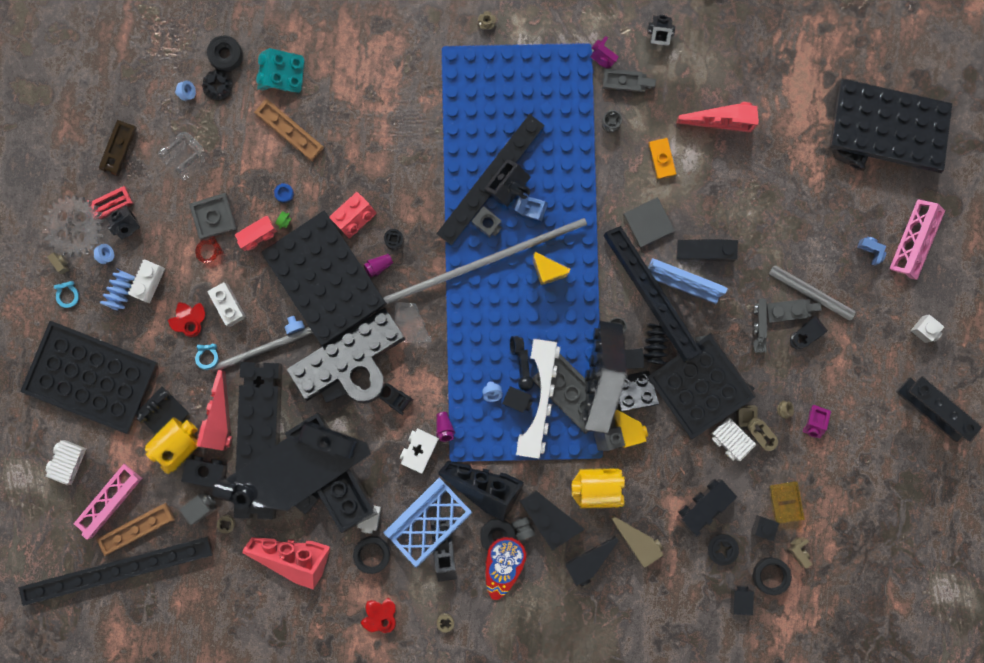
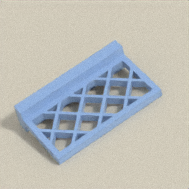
(686, 281)
(414, 513)

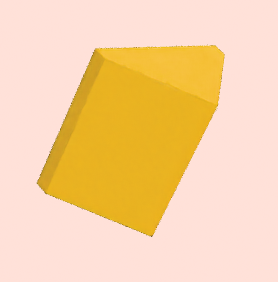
(548, 270)

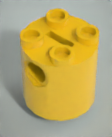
(175, 438)
(598, 488)

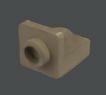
(800, 556)

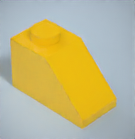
(632, 430)

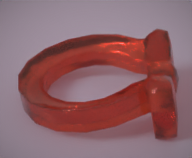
(212, 241)

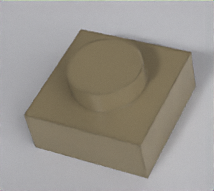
(59, 262)
(745, 414)

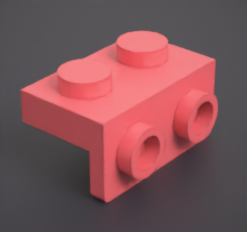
(353, 215)
(255, 233)

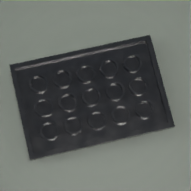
(891, 125)
(323, 278)
(89, 377)

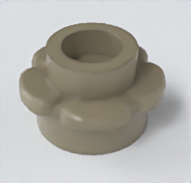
(486, 25)
(785, 409)

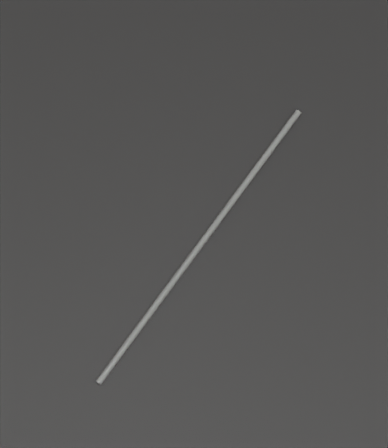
(413, 289)

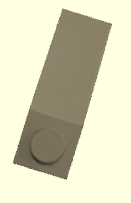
(641, 544)

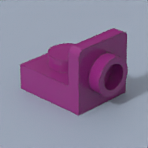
(817, 421)

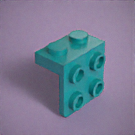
(280, 70)

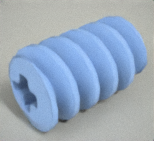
(118, 290)

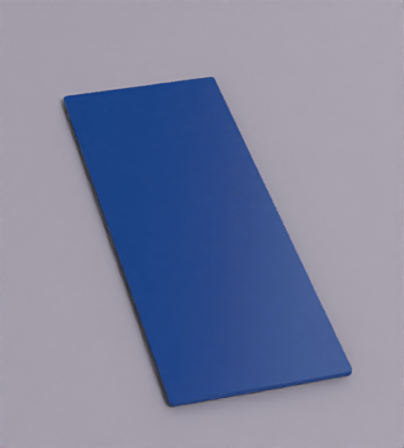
(484, 103)

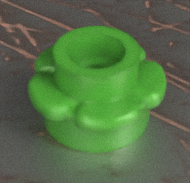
(283, 220)

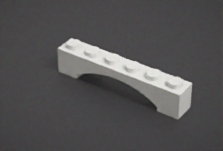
(531, 442)

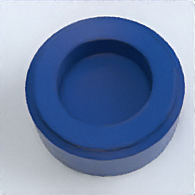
(284, 193)

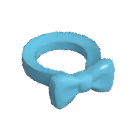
(70, 285)
(201, 348)

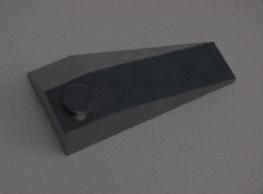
(489, 491)

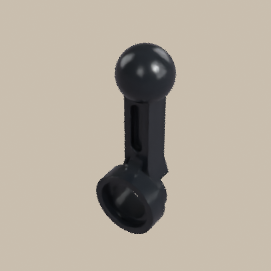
(517, 348)

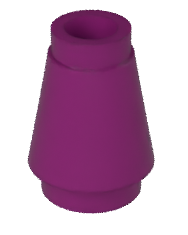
(377, 265)
(444, 428)

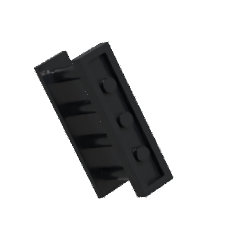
(939, 409)

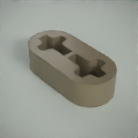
(759, 437)

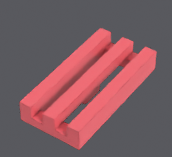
(126, 196)

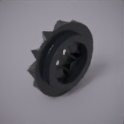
(223, 90)
(731, 553)

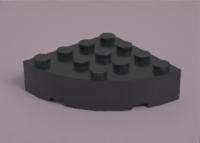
(604, 376)

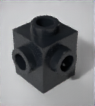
(661, 30)
(122, 222)

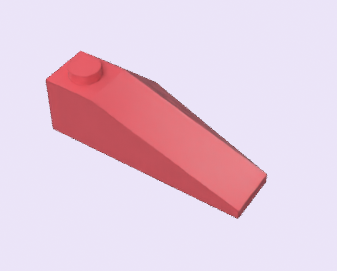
(733, 117)
(216, 428)
(295, 561)

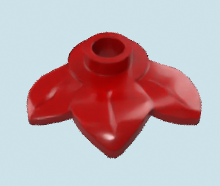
(187, 316)
(377, 614)

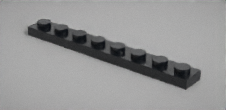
(478, 195)
(652, 294)

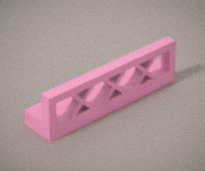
(923, 242)
(111, 504)

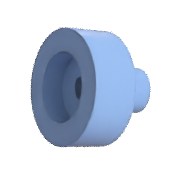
(185, 90)
(103, 253)
(293, 326)
(492, 392)

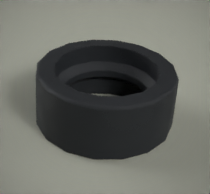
(368, 569)
(787, 577)

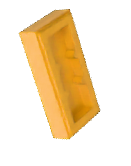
(662, 158)

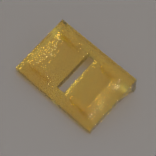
(785, 492)

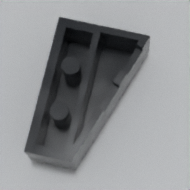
(706, 506)
(550, 520)

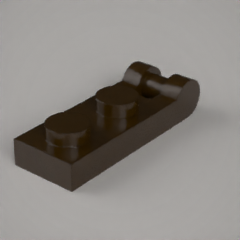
(117, 147)

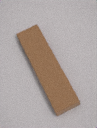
(289, 130)
(135, 529)

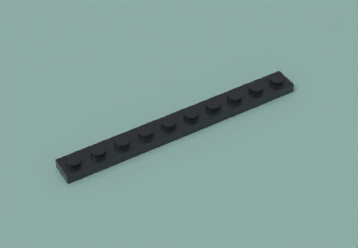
(115, 571)

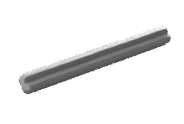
(812, 292)

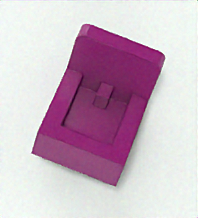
(602, 54)

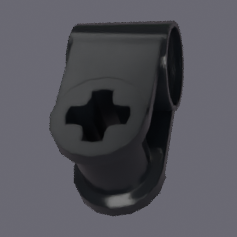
(851, 159)
(809, 332)
(395, 398)

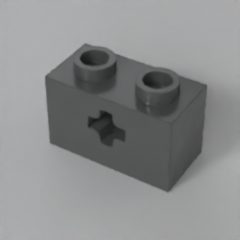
(198, 508)

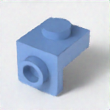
(531, 208)
(870, 244)

